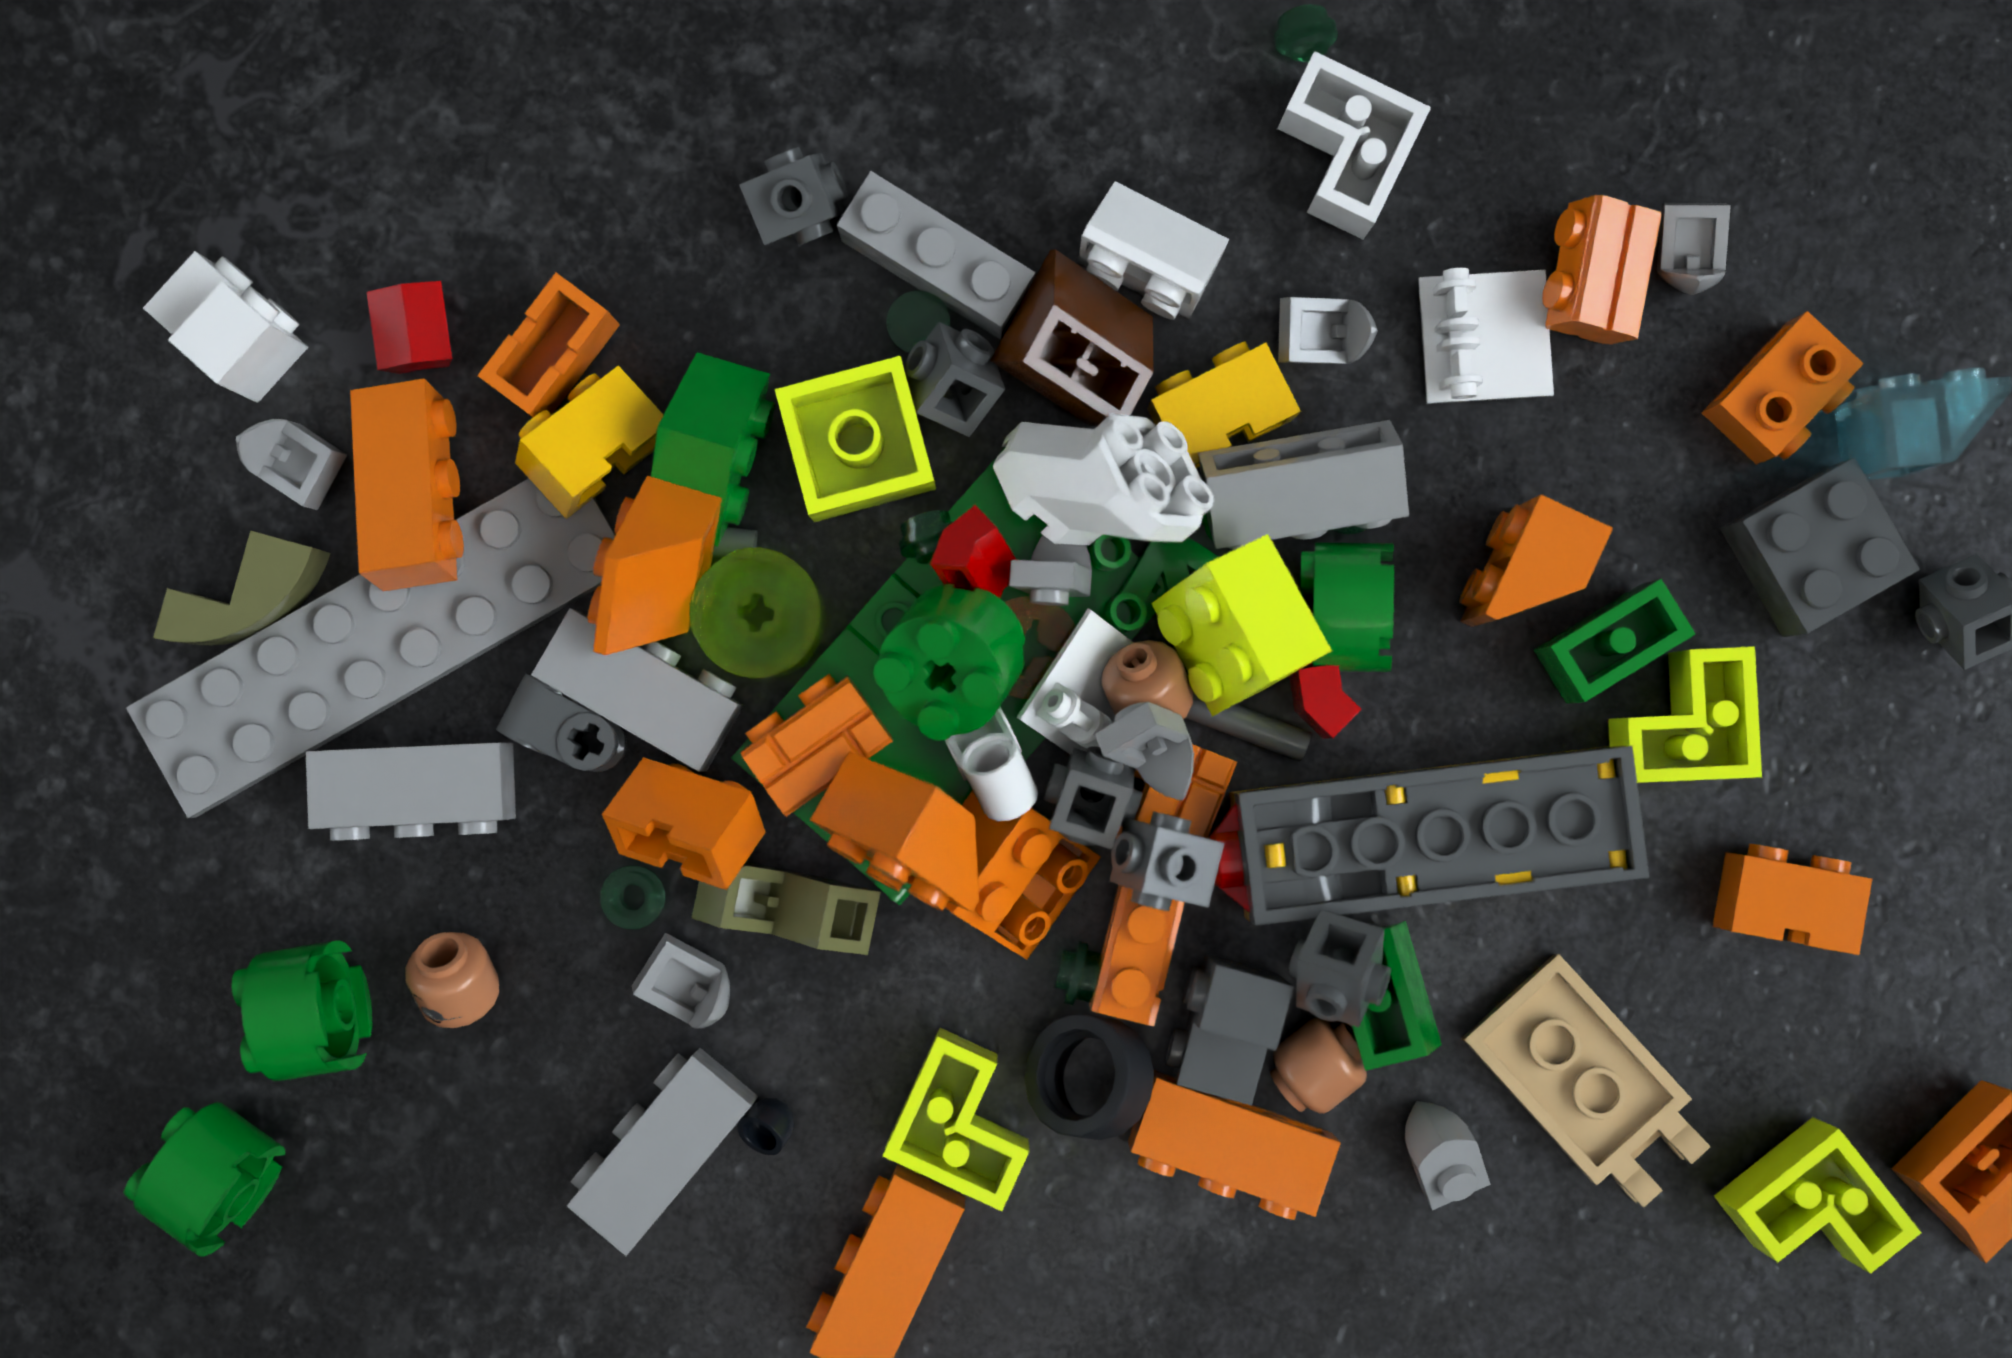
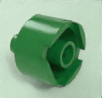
(1351, 602)
(951, 660)
(302, 1011)
(205, 1176)

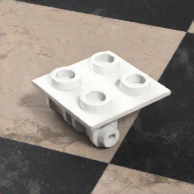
(1485, 336)
(1070, 697)

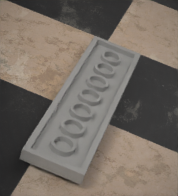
(365, 649)

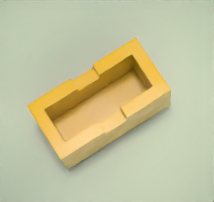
(1236, 396)
(578, 445)

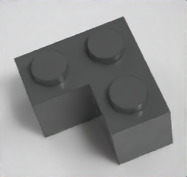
(1229, 1027)

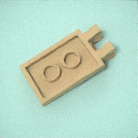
(1585, 1078)

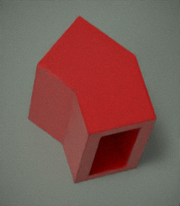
(409, 327)
(973, 554)
(1321, 700)

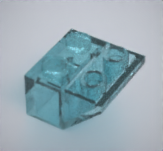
(1914, 424)

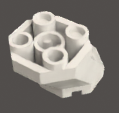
(1104, 480)

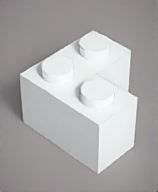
(1364, 129)
(227, 326)

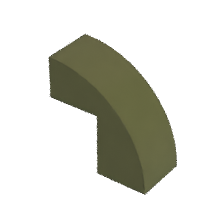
(269, 586)
(792, 906)

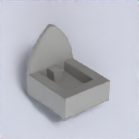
(1693, 245)
(1324, 330)
(290, 459)
(1053, 573)
(1154, 744)
(684, 983)
(1443, 1155)

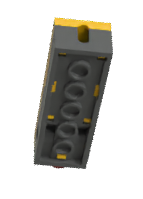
(1433, 835)

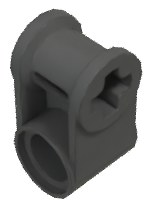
(555, 725)

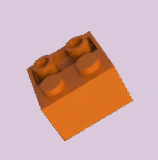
(1536, 558)
(652, 565)
(903, 830)
(1022, 877)
(1967, 1169)

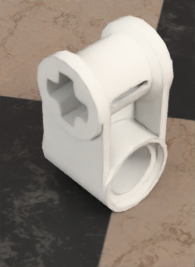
(995, 769)

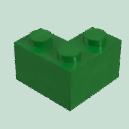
(711, 432)

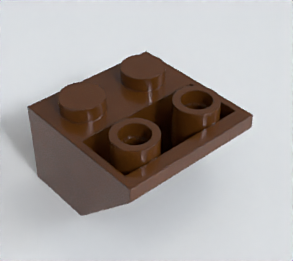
(1079, 343)

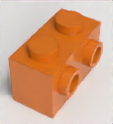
(1784, 389)

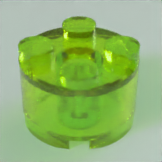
(736, 585)

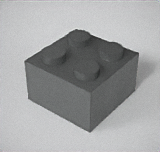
(1819, 548)

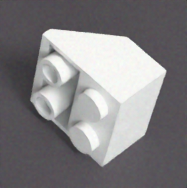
(1150, 251)

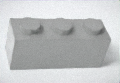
(935, 254)
(1305, 484)
(642, 692)
(410, 789)
(659, 1149)

